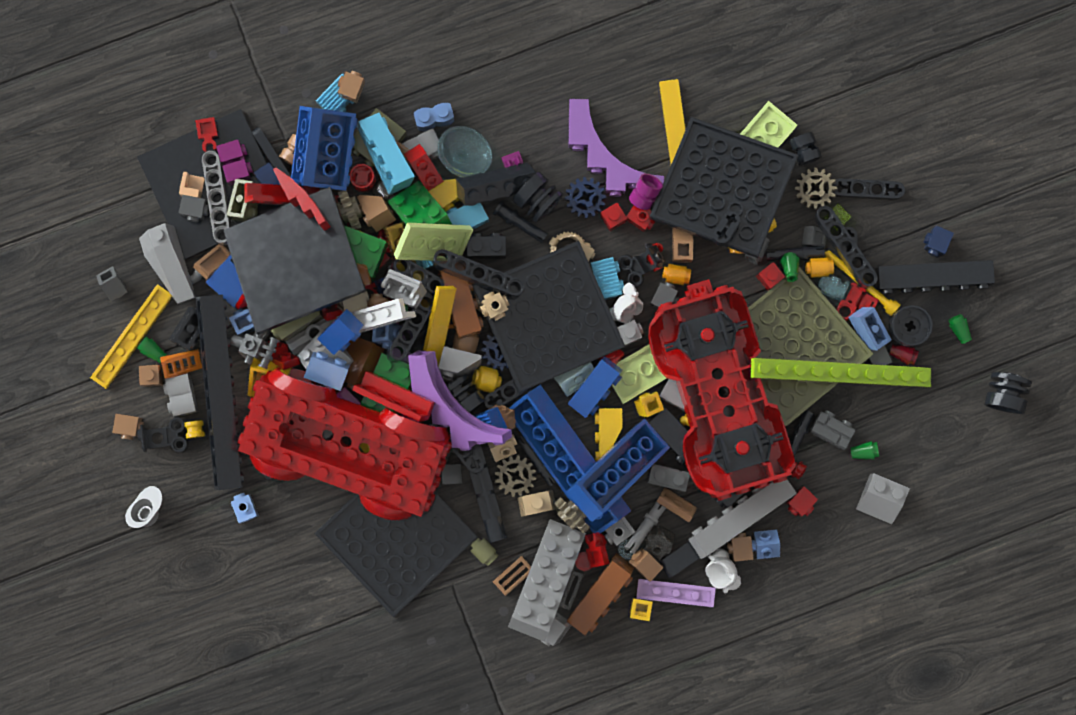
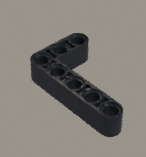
(421, 312)

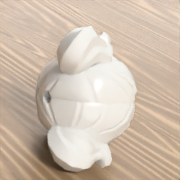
(627, 305)
(722, 571)

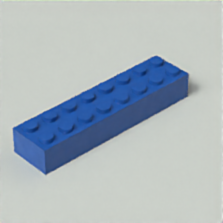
(560, 449)

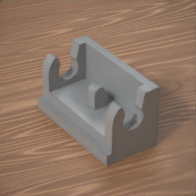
(403, 287)

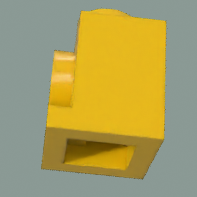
(648, 404)
(640, 609)

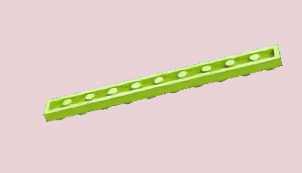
(840, 372)

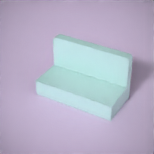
(574, 378)

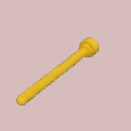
(890, 305)

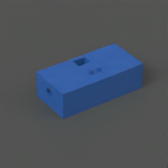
(226, 282)

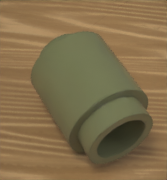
(484, 551)

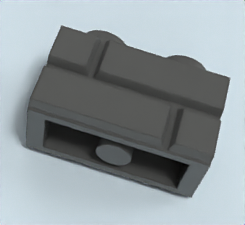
(832, 430)
(668, 478)

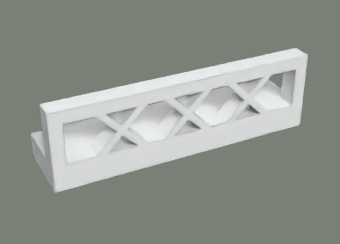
(383, 314)

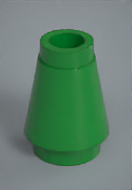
(790, 266)
(960, 328)
(151, 349)
(865, 451)

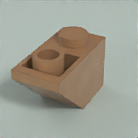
(376, 211)
(682, 246)

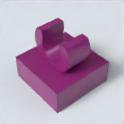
(512, 159)

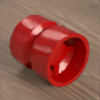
(362, 178)

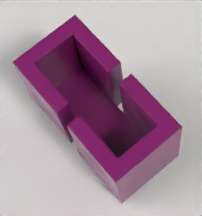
(234, 162)

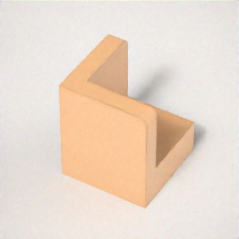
(191, 185)

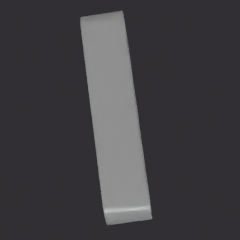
(212, 190)

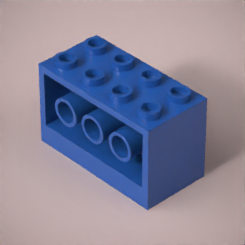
(323, 148)

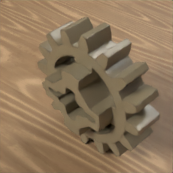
(810, 183)
(349, 209)
(521, 465)
(572, 515)

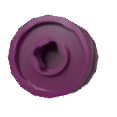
(646, 191)

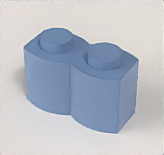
(439, 115)

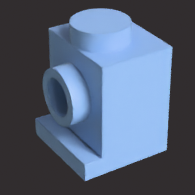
(250, 511)

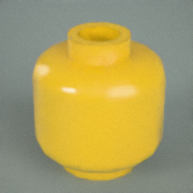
(486, 379)

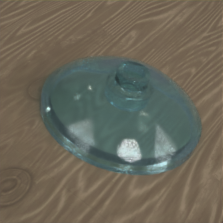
(469, 146)

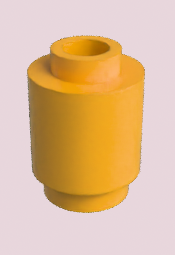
(819, 267)
(676, 274)

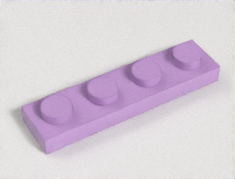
(675, 593)

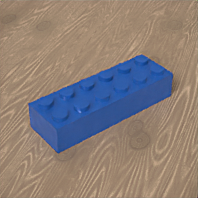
(617, 470)

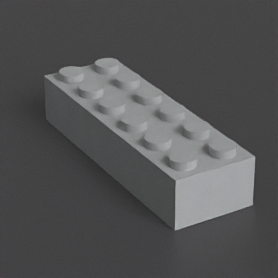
(546, 580)

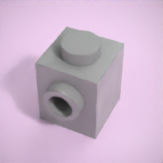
(630, 332)

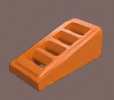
(180, 356)

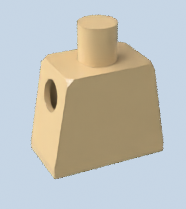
(536, 503)

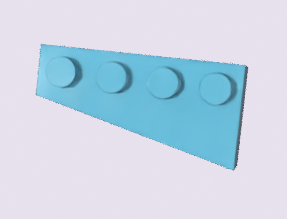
(385, 153)

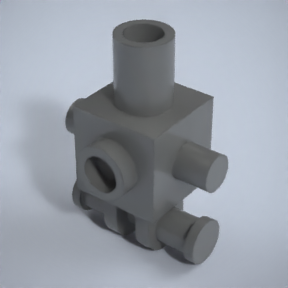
(255, 348)

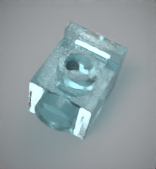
(833, 287)

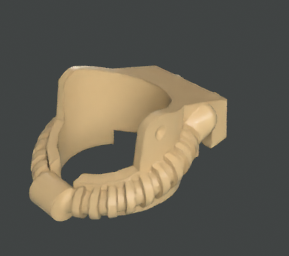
(589, 252)

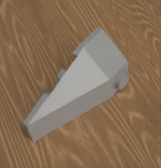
(166, 258)

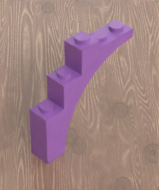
(599, 159)
(447, 412)

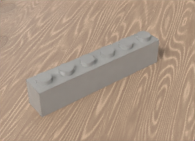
(740, 517)

